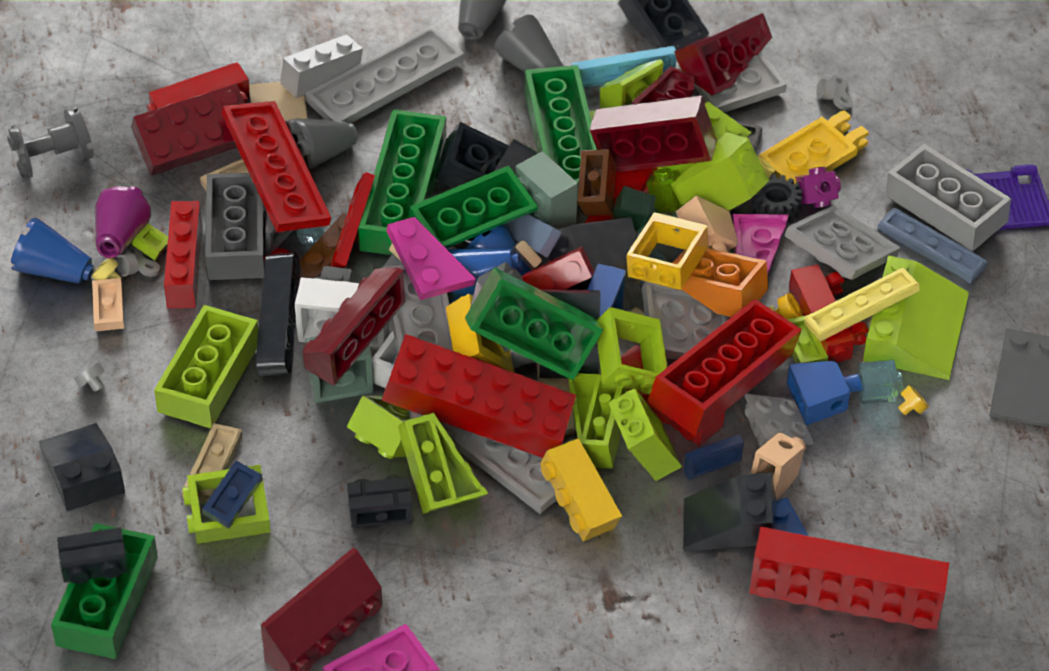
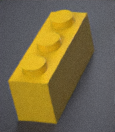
(580, 490)

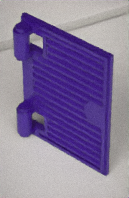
(1028, 201)

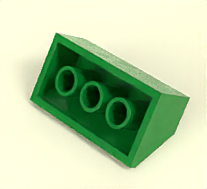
(474, 207)

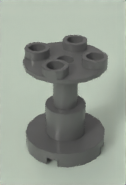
(59, 138)

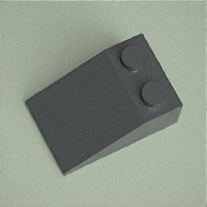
(1022, 379)

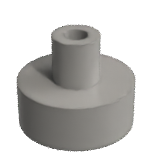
(91, 377)

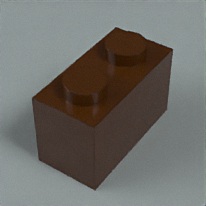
(596, 182)

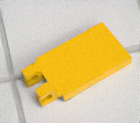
(816, 146)

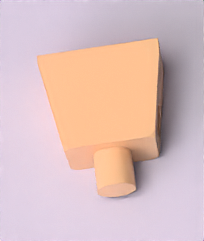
(718, 221)
(783, 458)

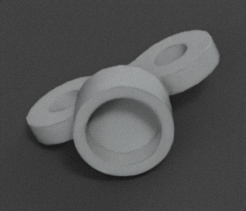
(830, 89)
(132, 262)

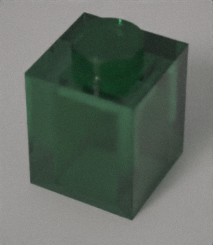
(635, 205)

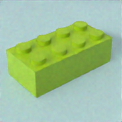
(207, 366)

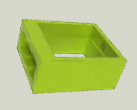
(635, 328)
(645, 434)
(215, 531)

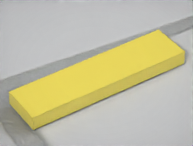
(861, 304)

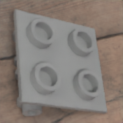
(774, 416)

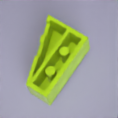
(594, 418)
(436, 465)

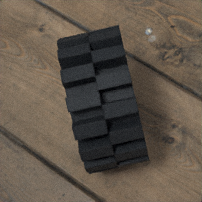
(780, 189)

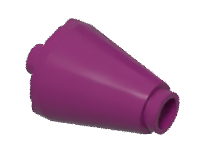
(119, 219)

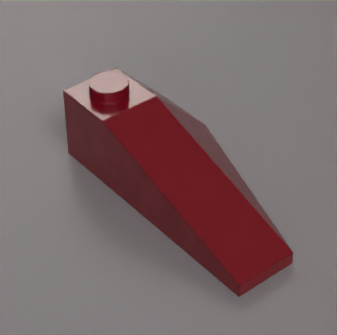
(724, 54)
(669, 86)

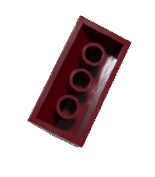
(355, 324)
(321, 614)

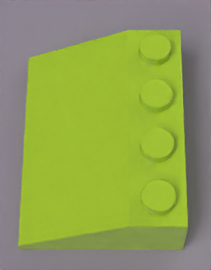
(922, 328)

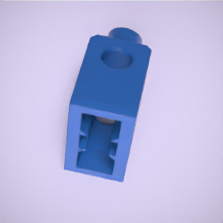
(820, 389)

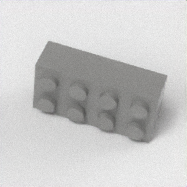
(948, 197)

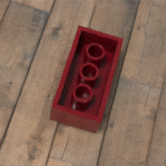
(185, 130)
(655, 133)

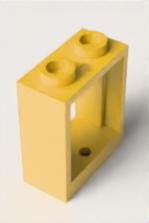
(662, 230)
(471, 343)

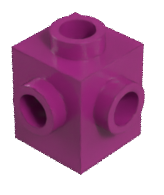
(819, 186)

